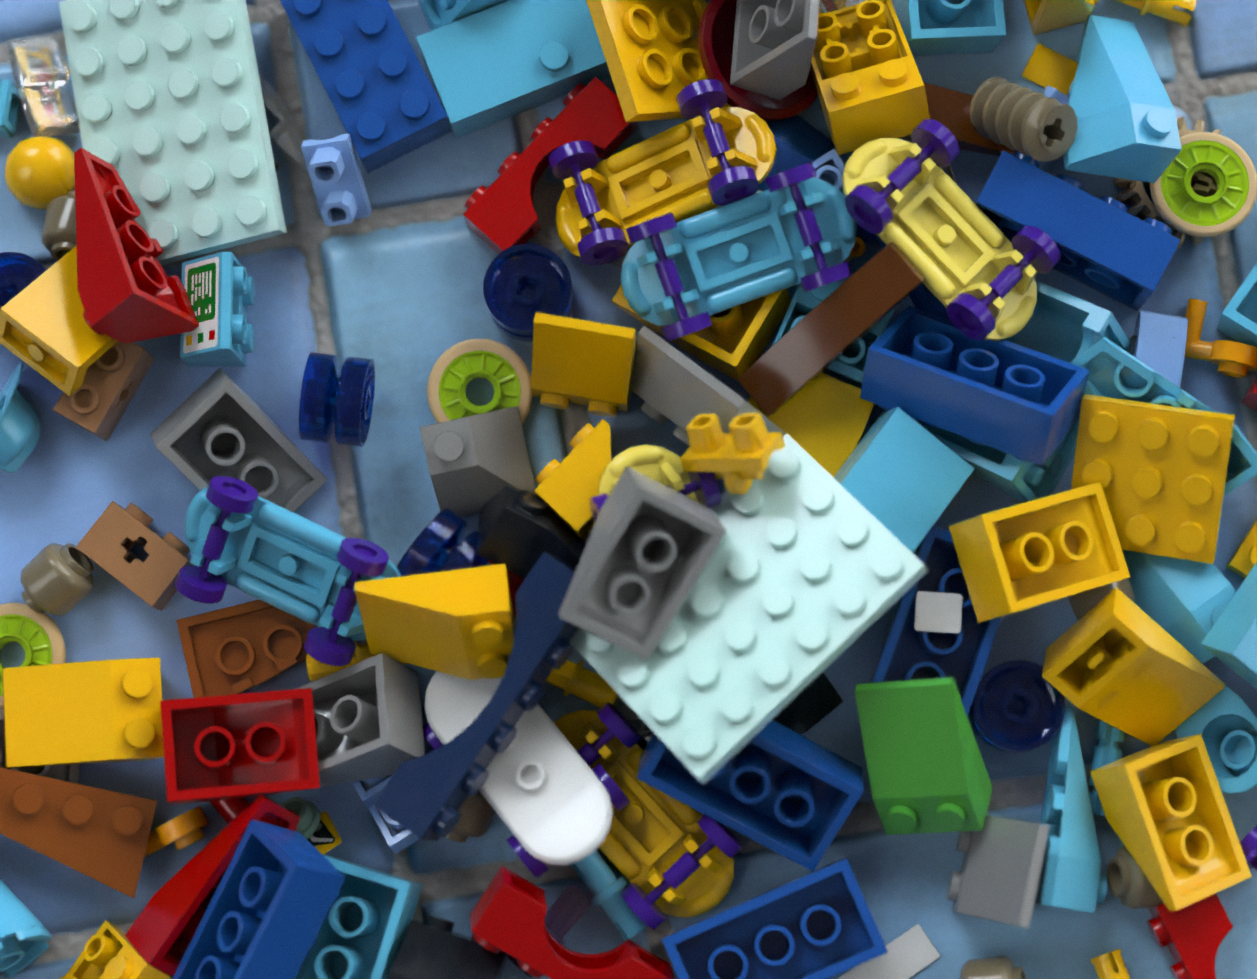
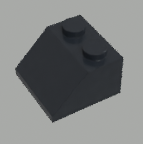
(437, 952)

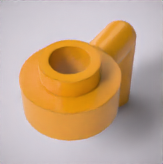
(1231, 357)
(181, 831)

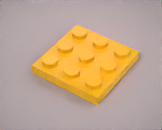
(650, 52)
(1158, 473)

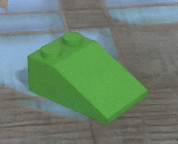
(922, 757)

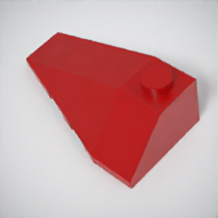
(118, 264)
(177, 908)

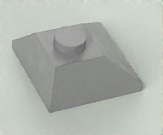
(477, 459)

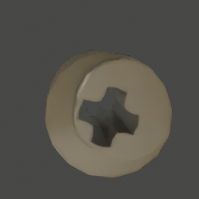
(1023, 119)

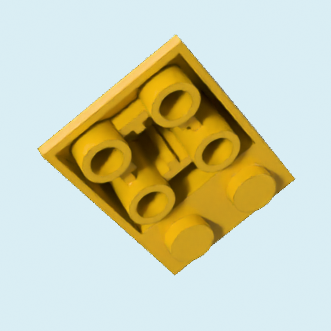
(866, 75)
(1128, 670)

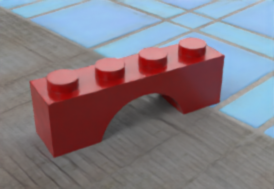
(505, 210)
(513, 920)
(1191, 935)

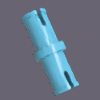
(607, 893)

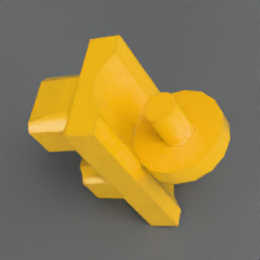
(731, 456)

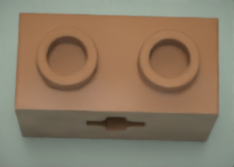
(106, 389)
(110, 547)

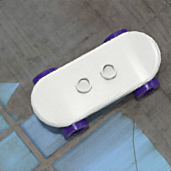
(537, 784)

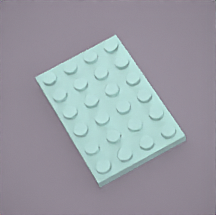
(179, 115)
(766, 615)

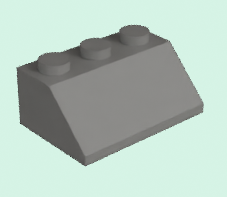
(681, 389)

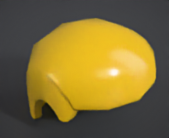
(40, 171)

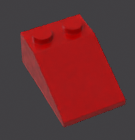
(239, 745)

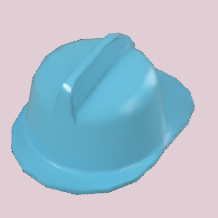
(17, 425)
(1229, 737)

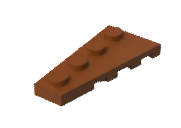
(240, 647)
(78, 825)

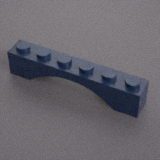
(433, 787)

